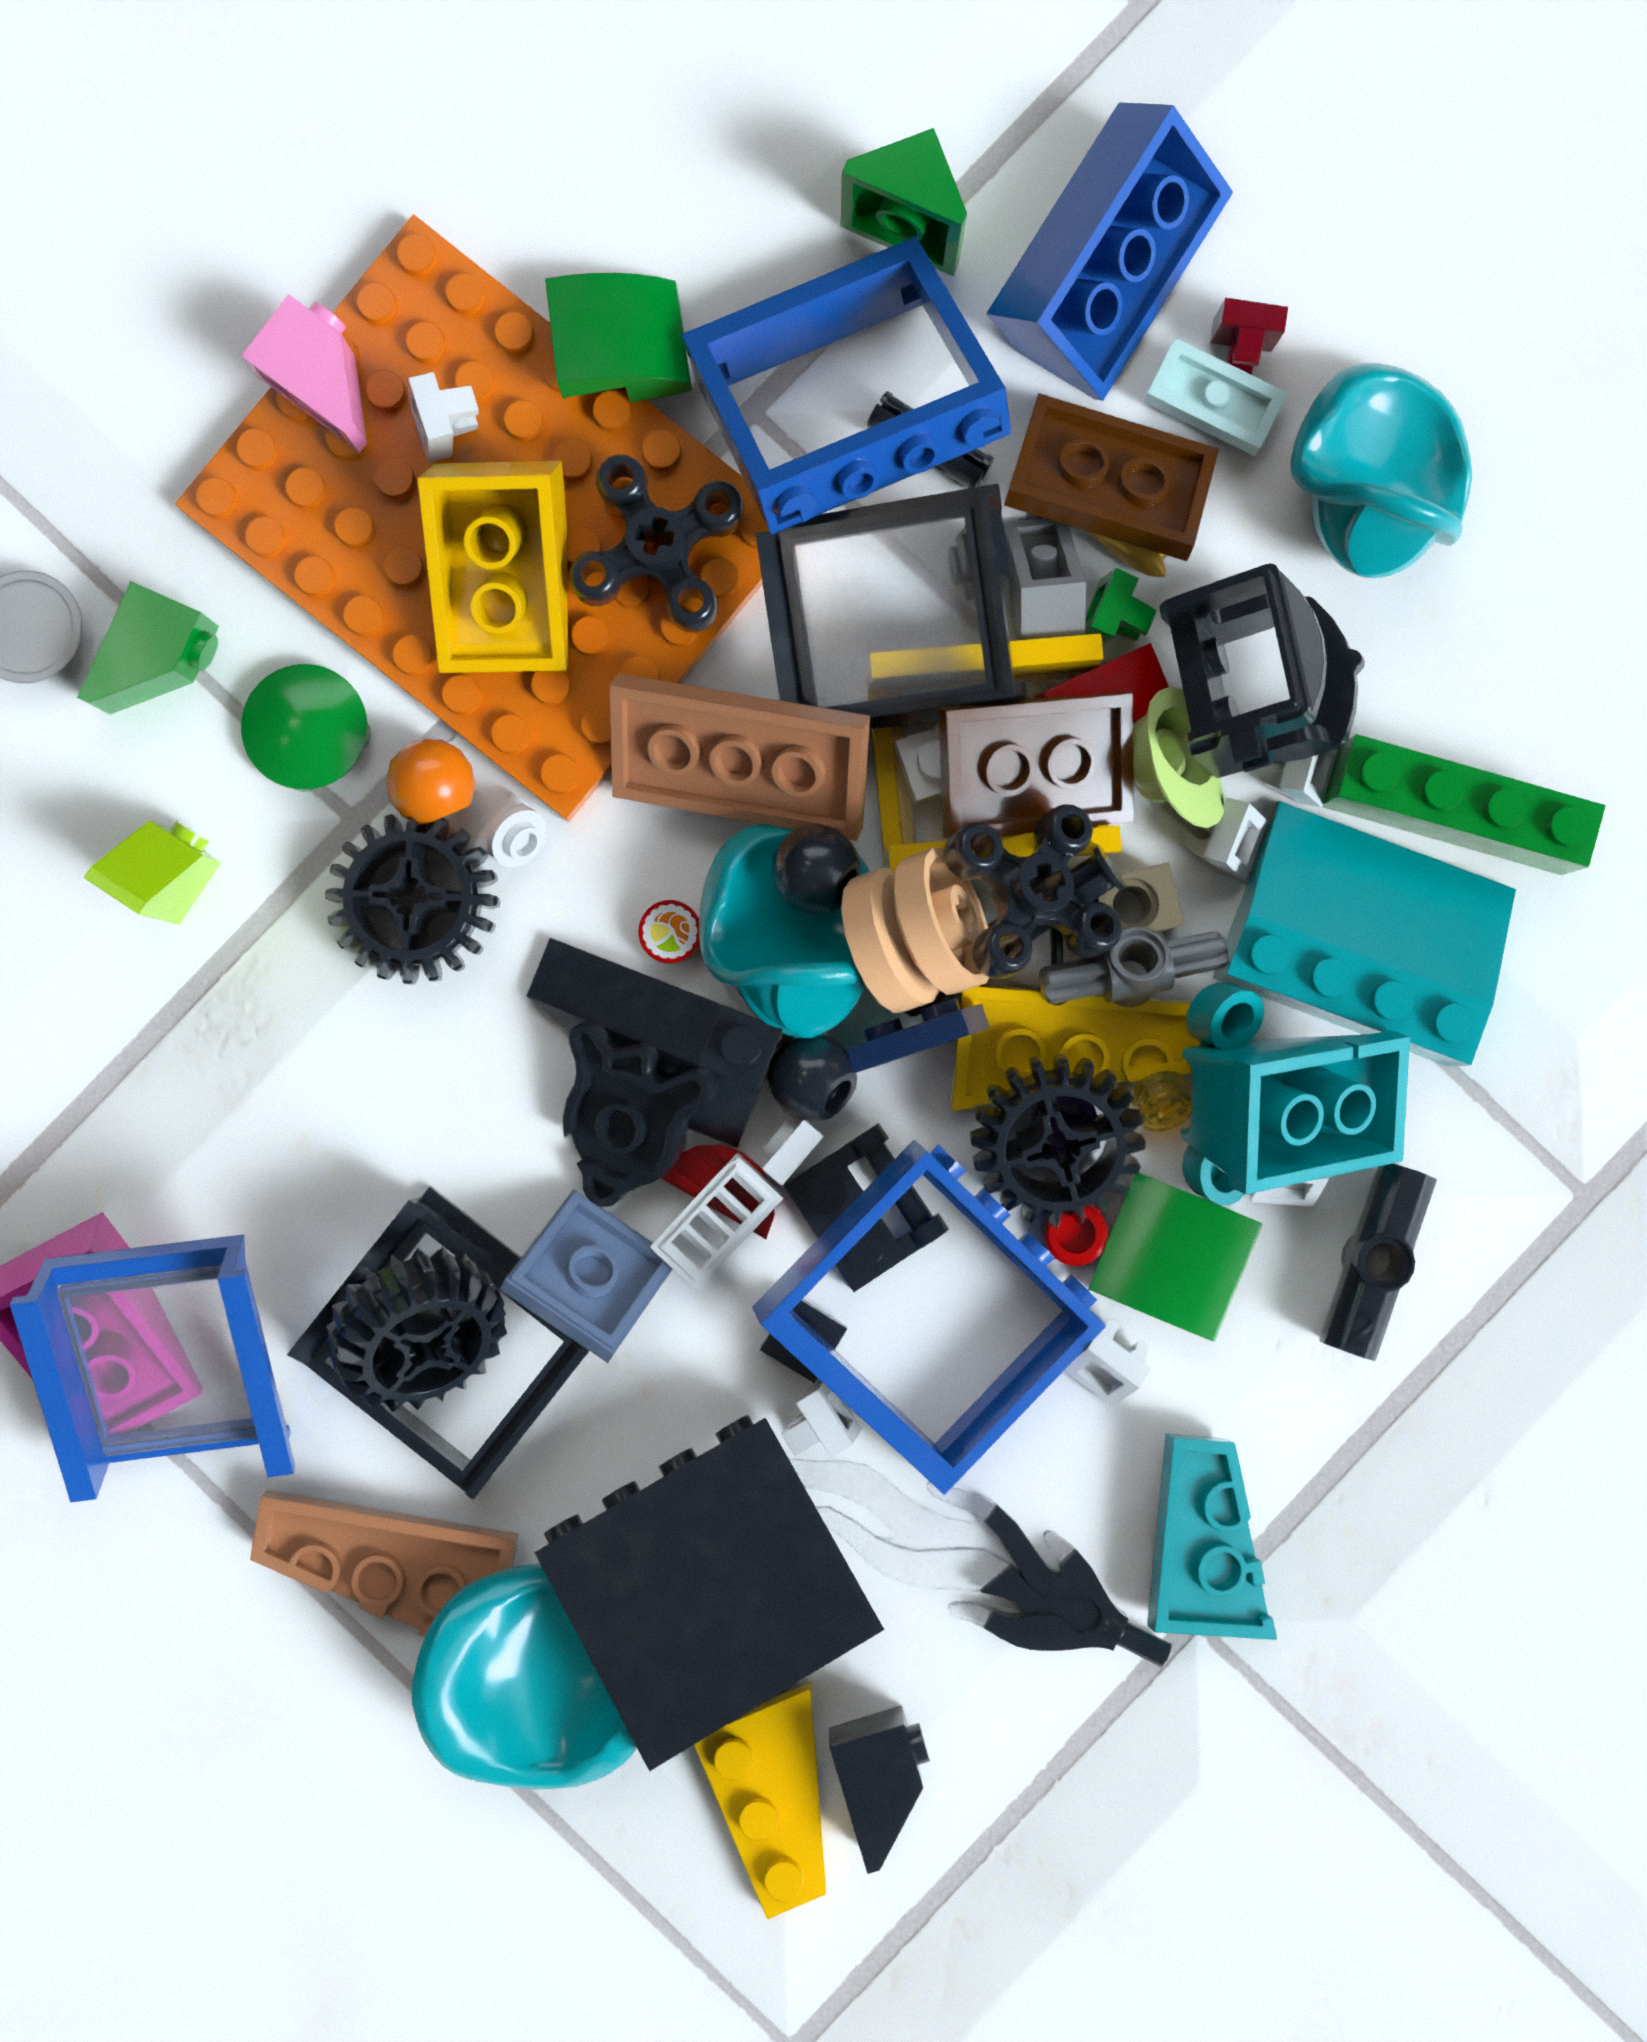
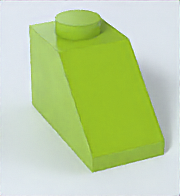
(156, 871)

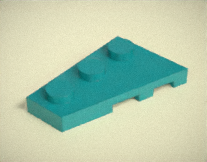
(1203, 1547)

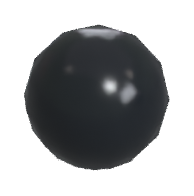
(814, 868)
(811, 1078)

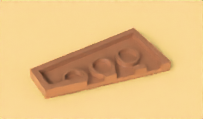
(376, 1556)

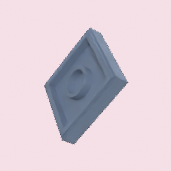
(588, 1275)

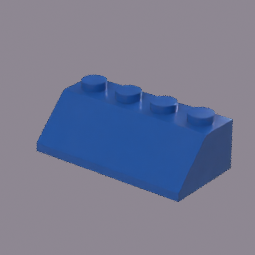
(1112, 247)

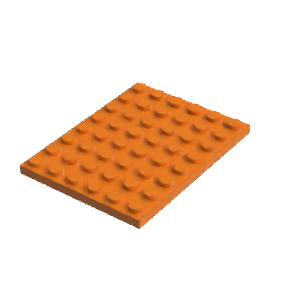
(348, 526)

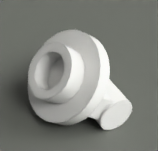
(513, 833)

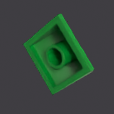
(903, 195)

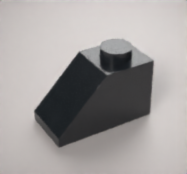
(879, 1777)

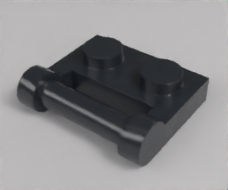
(831, 1188)

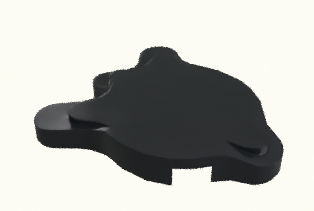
(625, 1114)

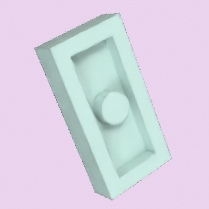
(1215, 397)

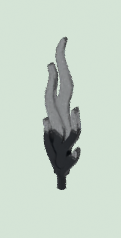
(981, 1556)

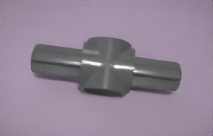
(1159, 957)

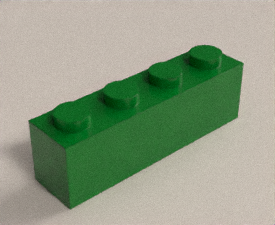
(1463, 805)

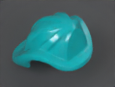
(1382, 468)
(783, 961)

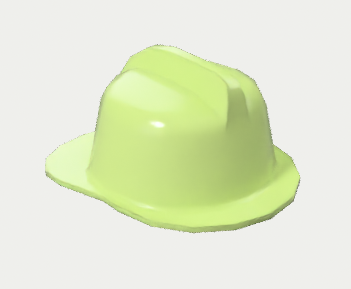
(1165, 765)

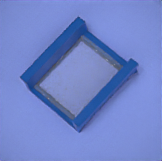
(150, 1358)

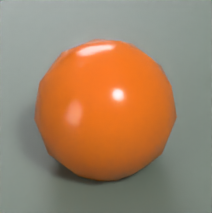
(429, 780)

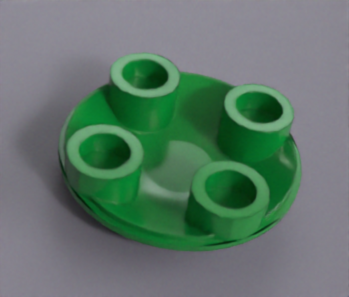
(304, 727)

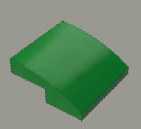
(617, 335)
(1175, 1256)

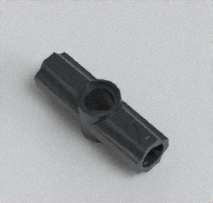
(1365, 1302)

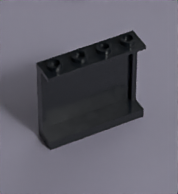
(706, 1590)

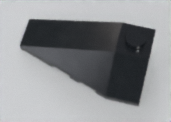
(680, 1025)

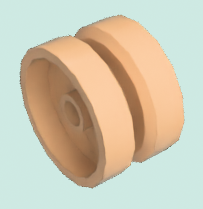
(913, 931)

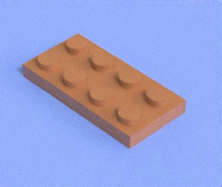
(738, 755)

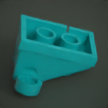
(1286, 1105)

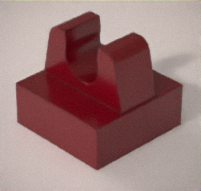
(1248, 330)

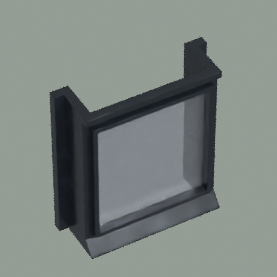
(891, 608)

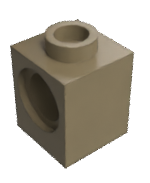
(1158, 895)

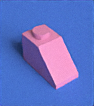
(311, 366)

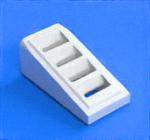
(753, 1183)

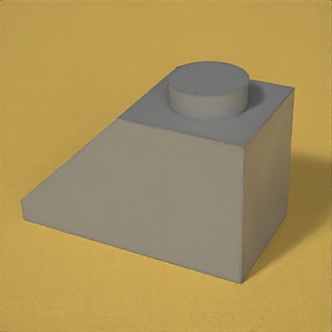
(1045, 580)

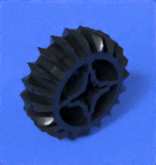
(413, 928)
(1080, 1133)
(416, 1329)

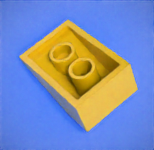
(497, 565)

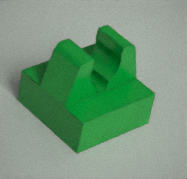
(1116, 610)

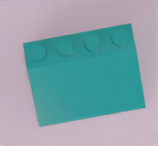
(1370, 935)

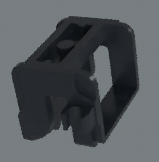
(1315, 662)

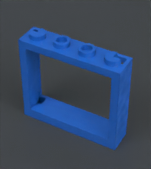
(818, 316)
(1007, 1396)

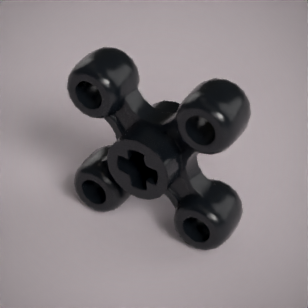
(643, 525)
(1058, 836)

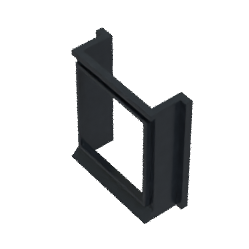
(459, 1234)

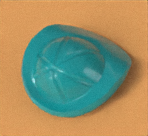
(512, 1690)

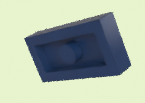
(891, 1042)

